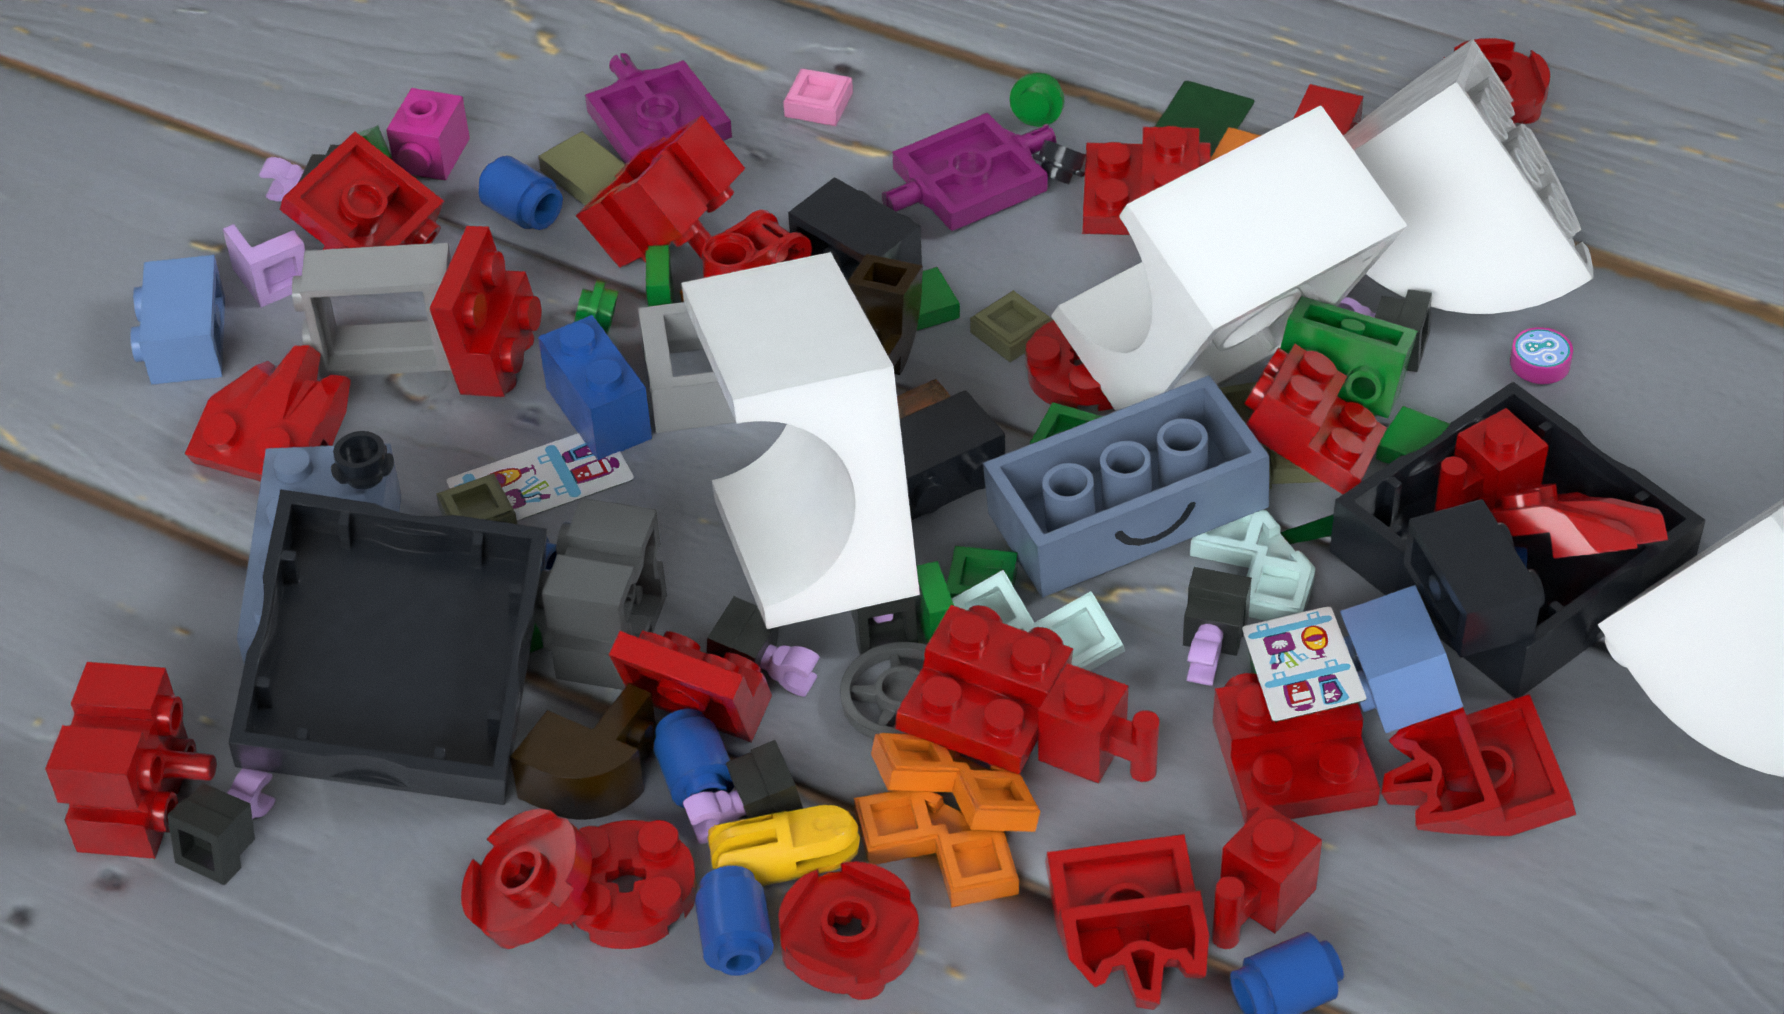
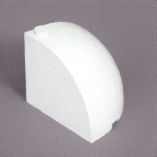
(1475, 193)
(1713, 643)

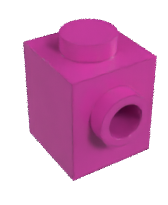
(428, 133)

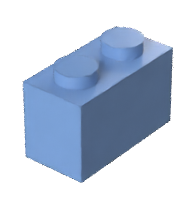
(180, 320)
(1400, 660)

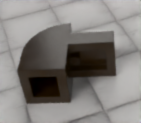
(891, 301)
(584, 769)

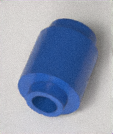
(520, 193)
(691, 755)
(733, 921)
(1288, 977)

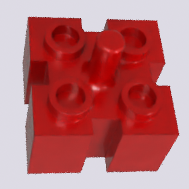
(663, 194)
(123, 760)

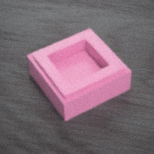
(818, 97)

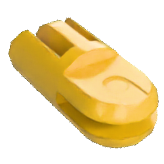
(786, 843)

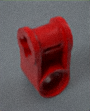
(752, 245)

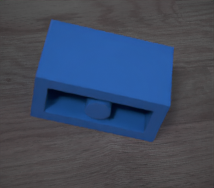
(595, 387)

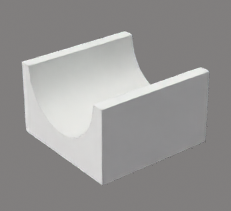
(1230, 260)
(828, 504)

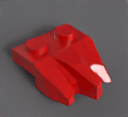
(267, 411)
(1579, 522)
(1479, 772)
(1130, 912)

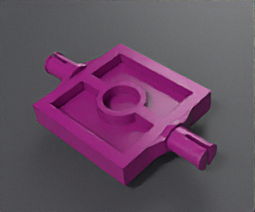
(651, 105)
(969, 171)

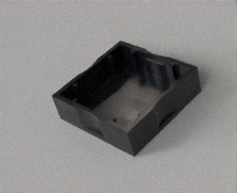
(1578, 590)
(389, 648)

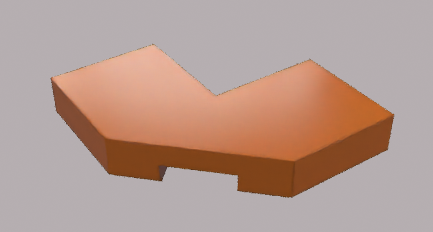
(987, 797)
(919, 823)

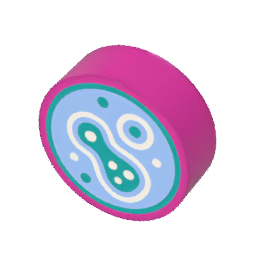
(1541, 355)

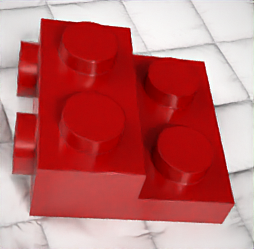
(1127, 171)
(363, 200)
(484, 316)
(1308, 423)
(684, 677)
(983, 687)
(1292, 764)

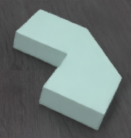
(1279, 574)
(1078, 624)

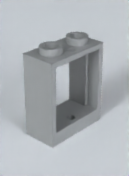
(364, 271)
(678, 400)

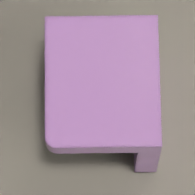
(266, 267)

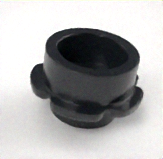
(1060, 161)
(361, 460)

